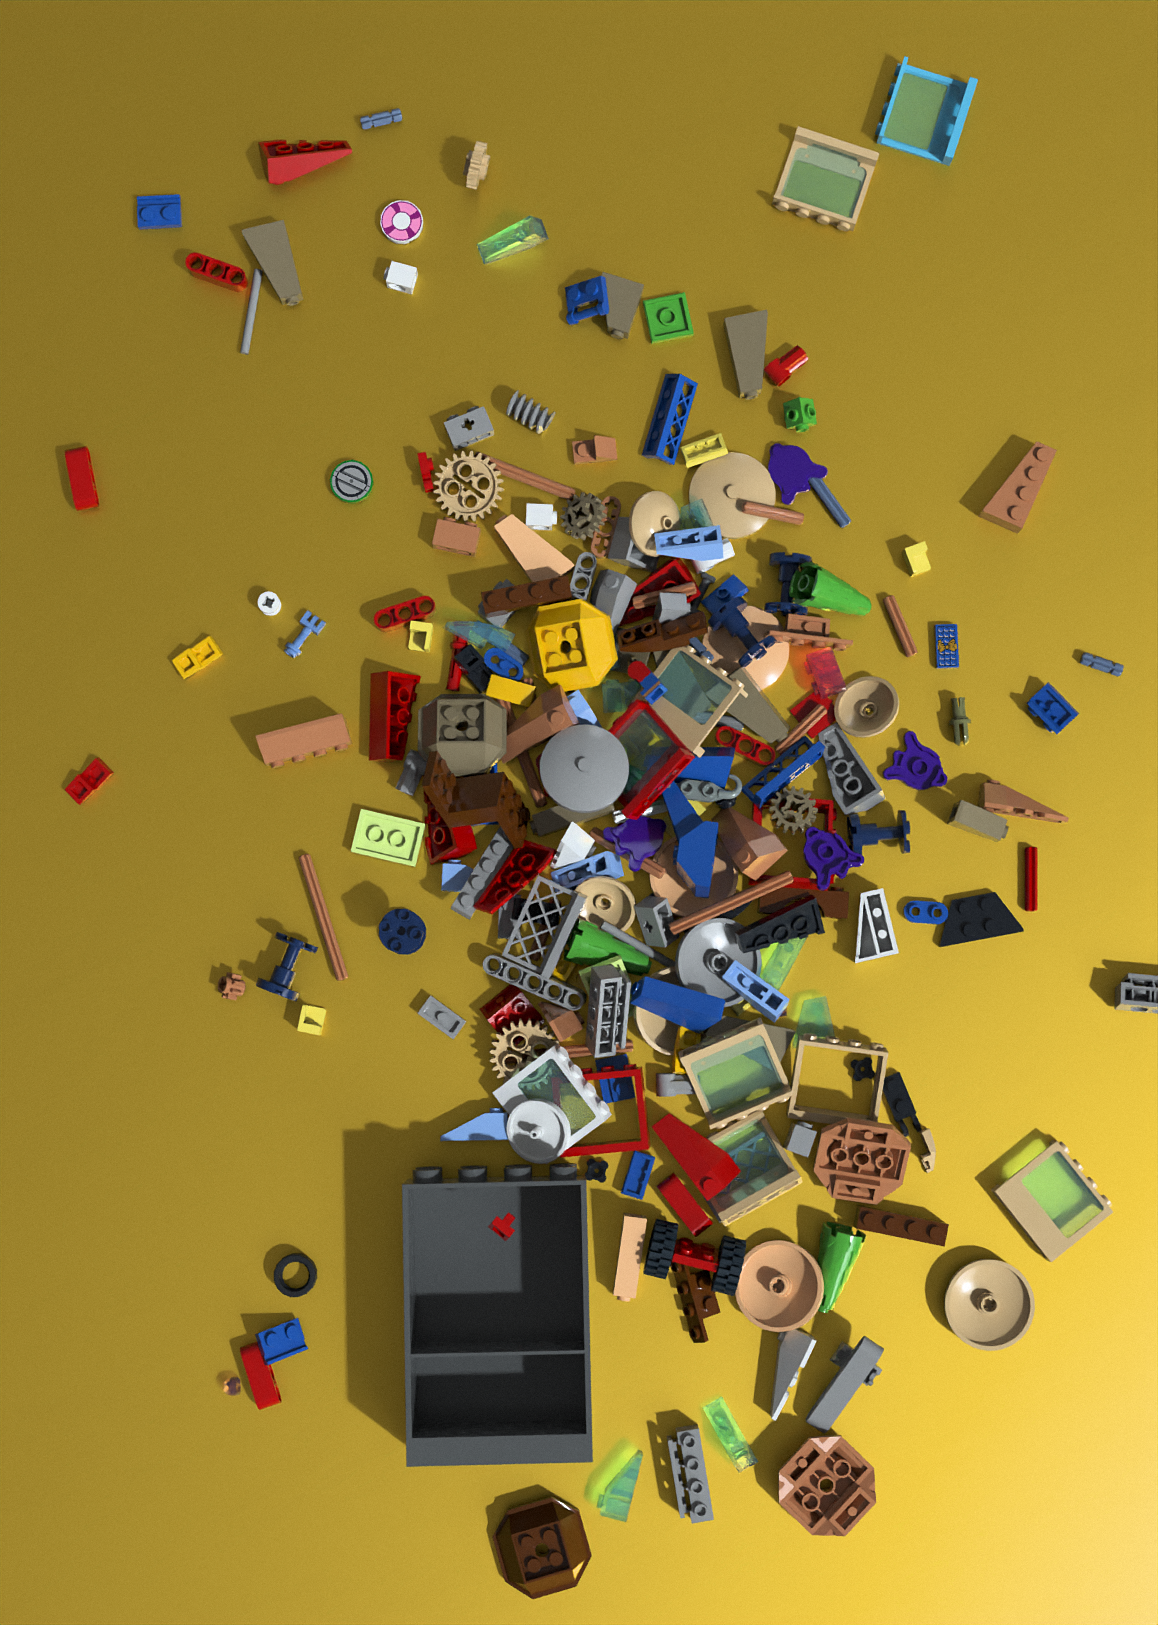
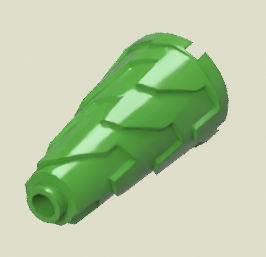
(825, 591)
(591, 946)
(836, 1259)

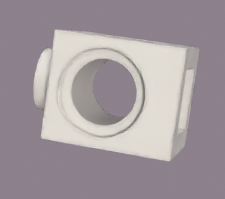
(401, 277)
(540, 516)

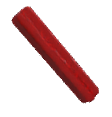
(1031, 879)

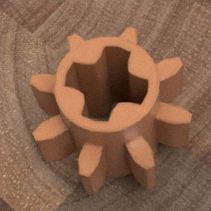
(231, 986)

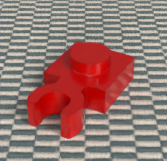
(426, 466)

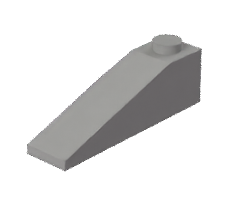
(612, 595)
(849, 777)

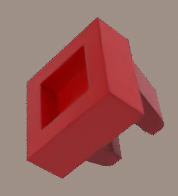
(502, 1227)

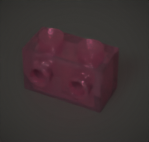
(825, 673)

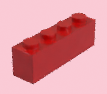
(390, 713)

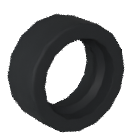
(278, 1275)

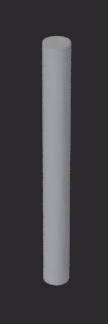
(250, 316)
(637, 944)

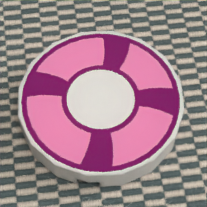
(401, 222)

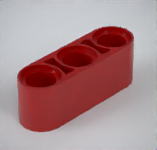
(223, 280)
(81, 478)
(394, 611)
(756, 746)
(684, 1204)
(260, 1377)

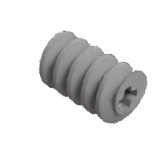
(529, 413)

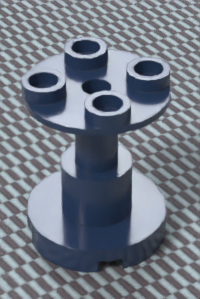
(787, 567)
(736, 625)
(870, 834)
(402, 931)
(284, 975)

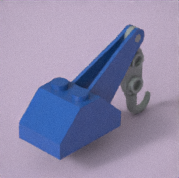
(695, 838)

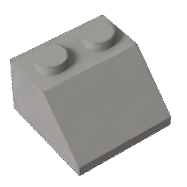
(625, 552)

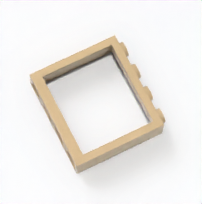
(832, 1116)

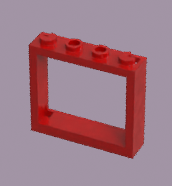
(830, 815)
(620, 1145)

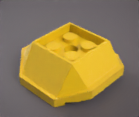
(590, 639)

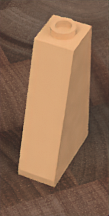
(530, 551)
(629, 1256)

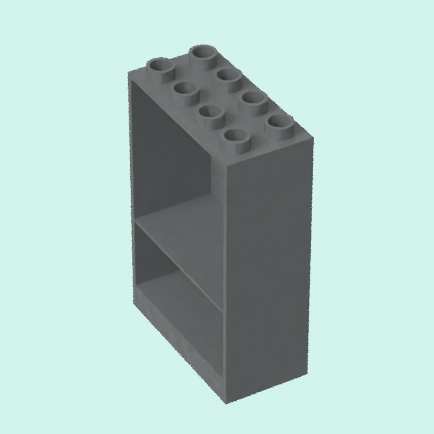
(495, 1322)

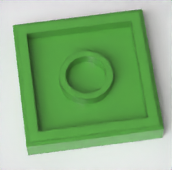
(668, 318)

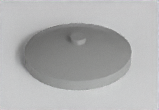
(584, 768)
(708, 953)

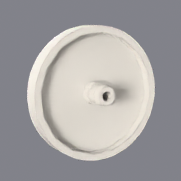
(538, 1130)

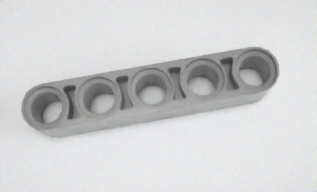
(582, 574)
(523, 982)
(844, 1384)

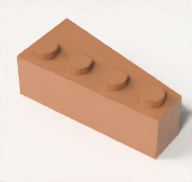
(1016, 496)

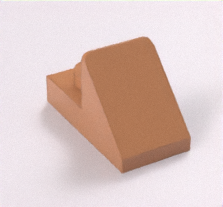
(595, 450)

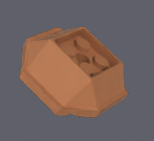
(865, 1176)
(831, 1509)

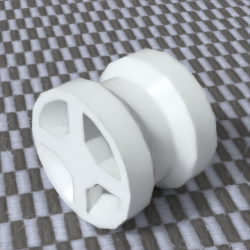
(271, 608)

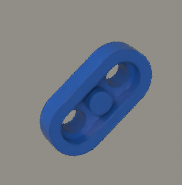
(504, 665)
(925, 912)

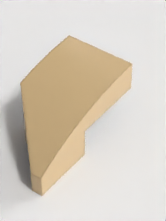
(928, 1158)

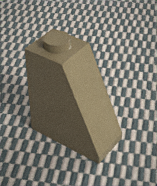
(623, 304)
(978, 821)

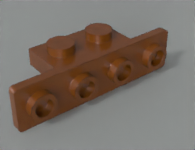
(696, 1299)

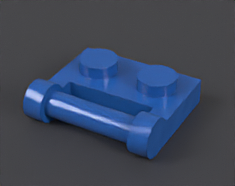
(584, 294)

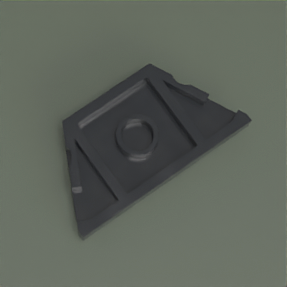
(977, 919)

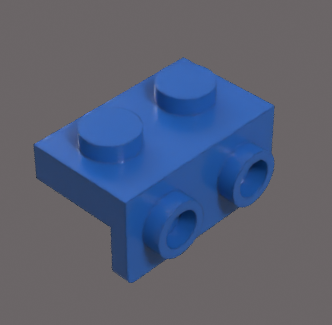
(1051, 708)

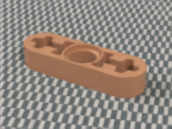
(607, 544)

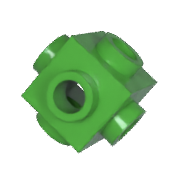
(800, 414)

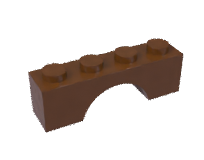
(512, 598)
(831, 903)
(901, 1225)

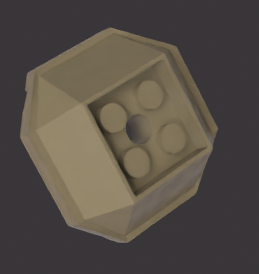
(466, 751)

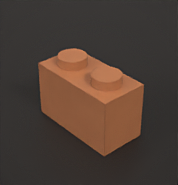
(456, 537)

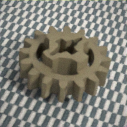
(580, 526)
(790, 819)

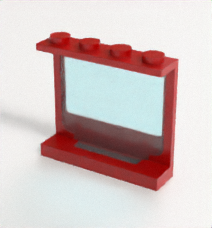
(653, 756)

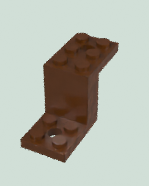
(476, 799)

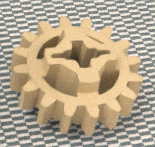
(476, 165)

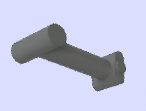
(707, 579)

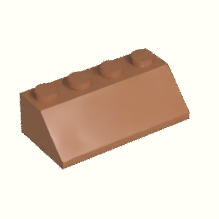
(304, 740)

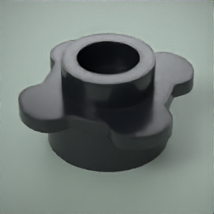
(726, 803)
(867, 1073)
(601, 1166)

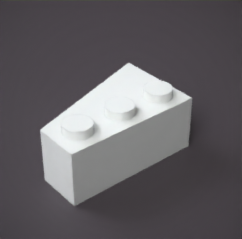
(875, 928)

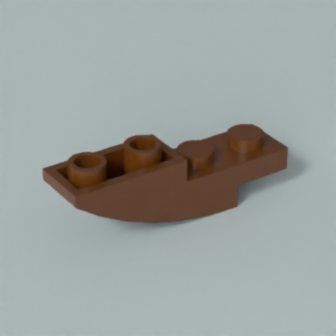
(665, 636)

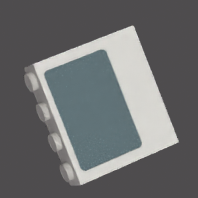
(561, 1082)

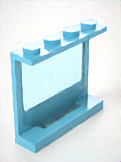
(925, 113)

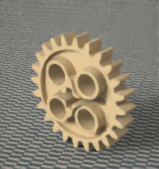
(457, 502)
(533, 1035)

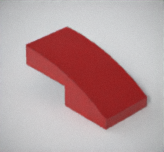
(89, 781)

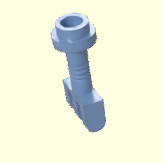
(309, 626)

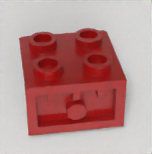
(510, 1006)

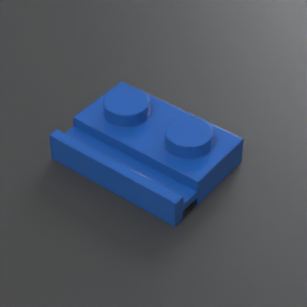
(159, 211)
(615, 1088)
(281, 1341)

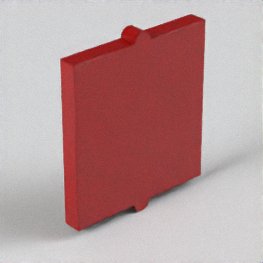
(802, 709)

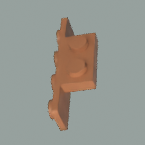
(809, 630)

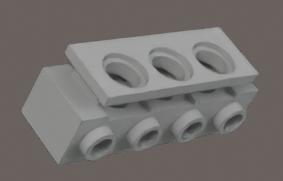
(1137, 998)
(607, 1010)
(695, 1471)

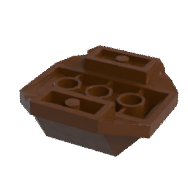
(548, 1523)

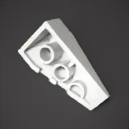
(573, 847)
(792, 1352)

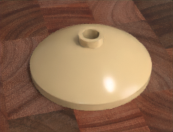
(652, 514)
(862, 697)
(619, 909)

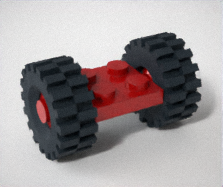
(724, 1264)

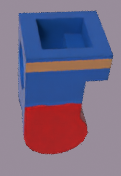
(644, 676)

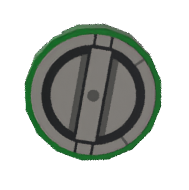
(351, 481)

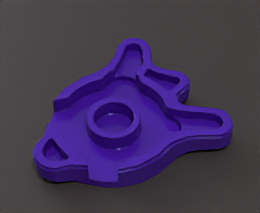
(791, 469)
(917, 766)
(637, 839)
(828, 855)

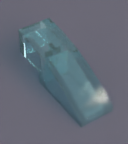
(480, 633)

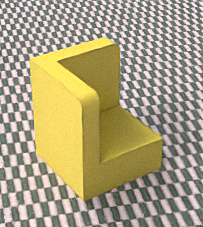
(916, 559)
(420, 636)
(311, 1020)

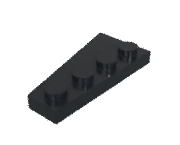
(785, 924)

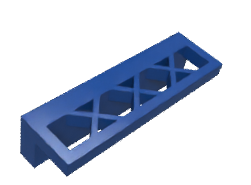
(666, 415)
(785, 775)

